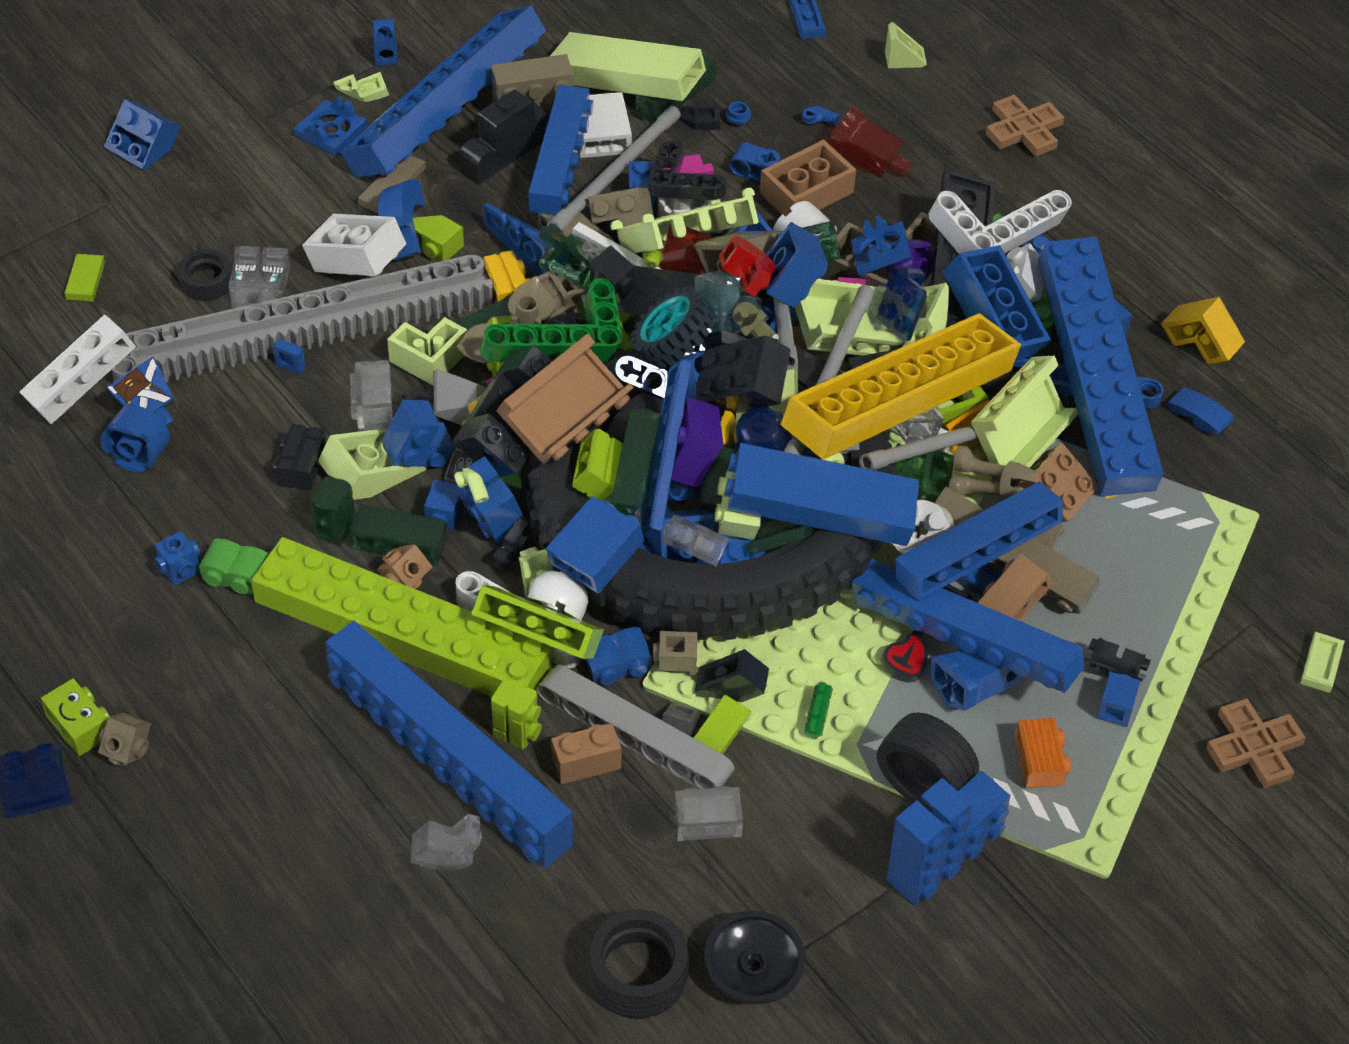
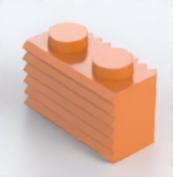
(1041, 752)

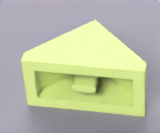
(902, 50)

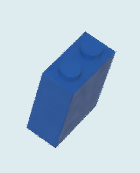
(595, 544)

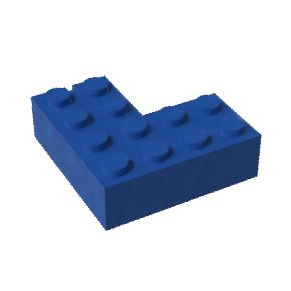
(935, 844)

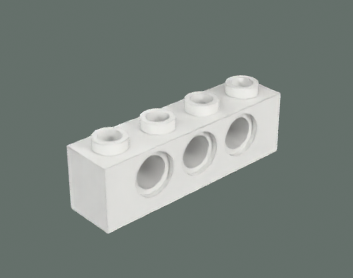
(77, 369)

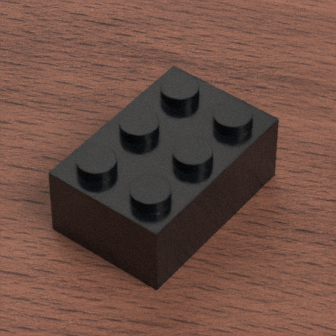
(743, 375)

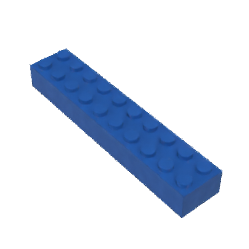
(442, 93)
(1099, 367)
(450, 745)

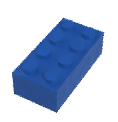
(988, 286)

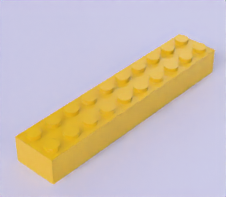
(899, 385)

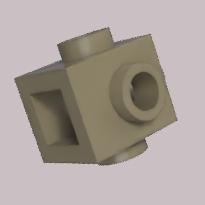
(124, 738)

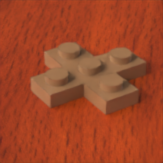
(1024, 125)
(1255, 743)

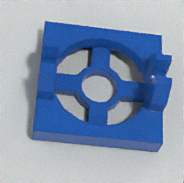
(331, 141)
(883, 252)

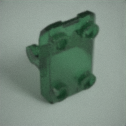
(569, 250)

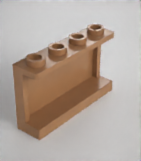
(564, 401)

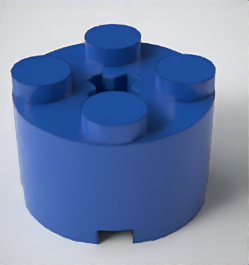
(136, 437)

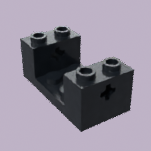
(485, 430)

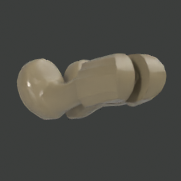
(966, 462)

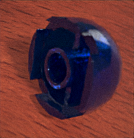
(761, 428)

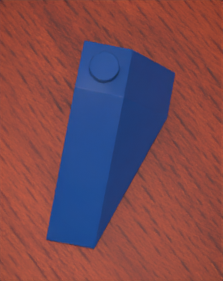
(518, 237)

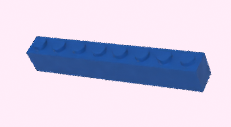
(972, 628)

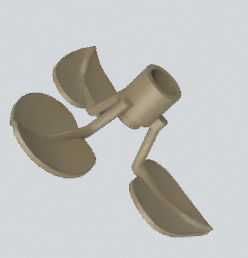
(526, 305)

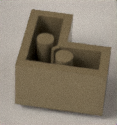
(622, 205)

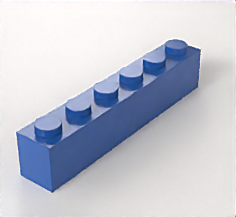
(560, 150)
(978, 540)

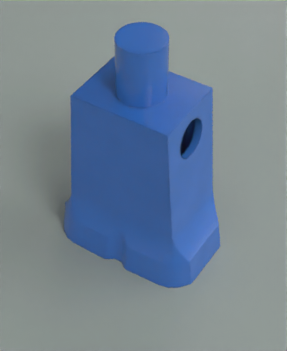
(969, 679)

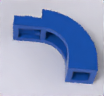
(400, 202)

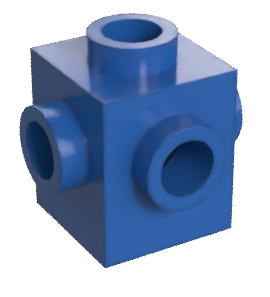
(177, 557)

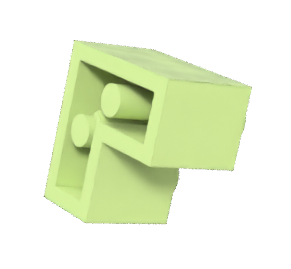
(424, 352)

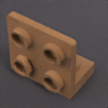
(1064, 477)

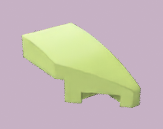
(365, 90)

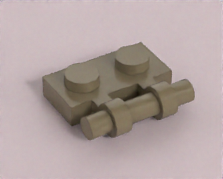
(564, 300)

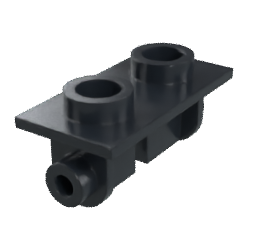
(1105, 658)

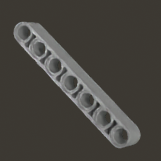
(635, 728)

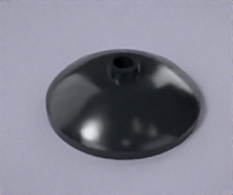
(758, 941)

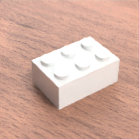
(354, 244)

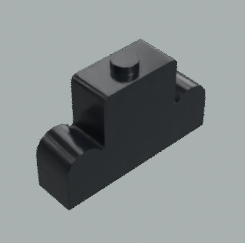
(505, 134)
(647, 288)

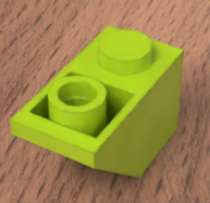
(438, 236)

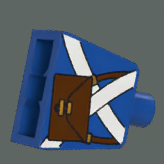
(144, 388)

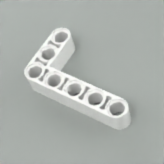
(969, 234)

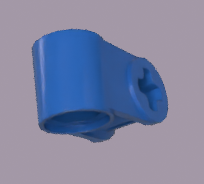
(751, 159)

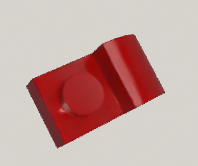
(747, 263)

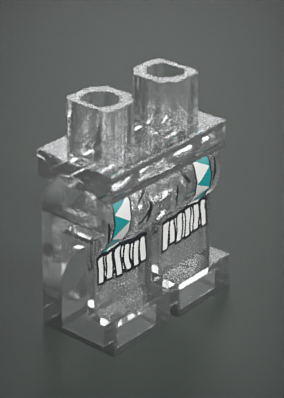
(258, 278)

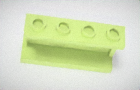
(826, 310)
(1023, 416)

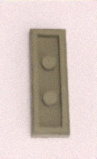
(406, 170)

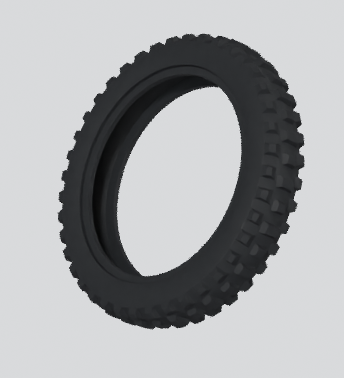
(703, 596)

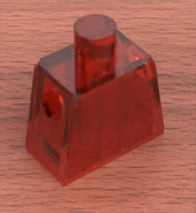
(681, 254)

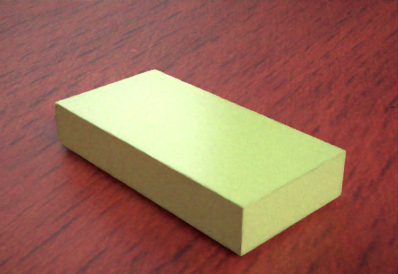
(1322, 662)

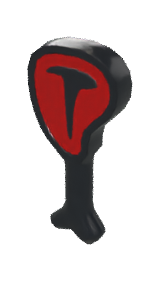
(906, 658)

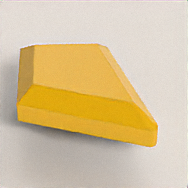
(727, 424)

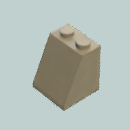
(710, 249)

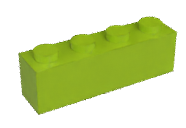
(537, 622)

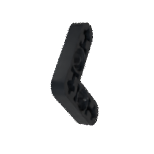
(704, 185)

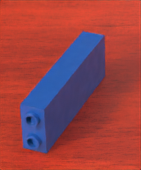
(822, 494)

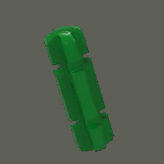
(818, 710)

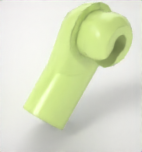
(475, 483)

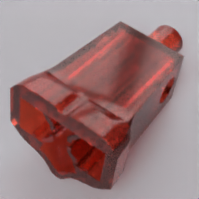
(868, 145)

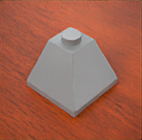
(453, 395)

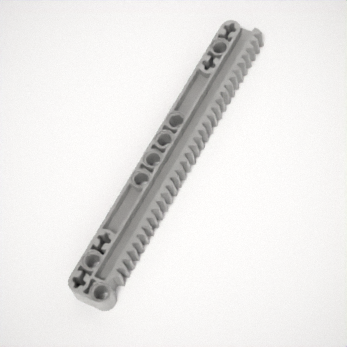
(311, 317)

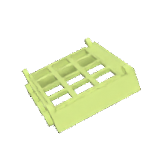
(707, 219)

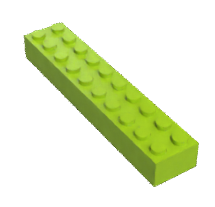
(402, 619)

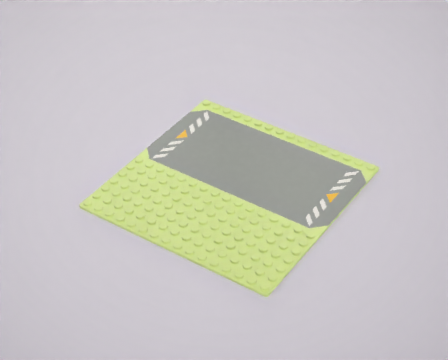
(1162, 582)

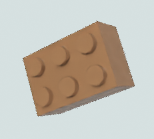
(809, 175)

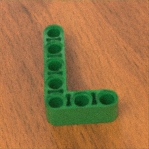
(554, 339)

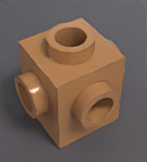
(405, 566)

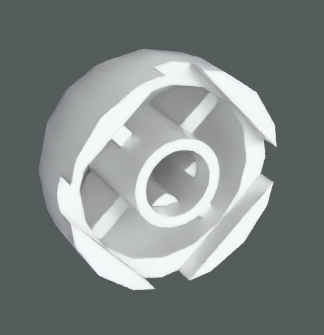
(559, 593)

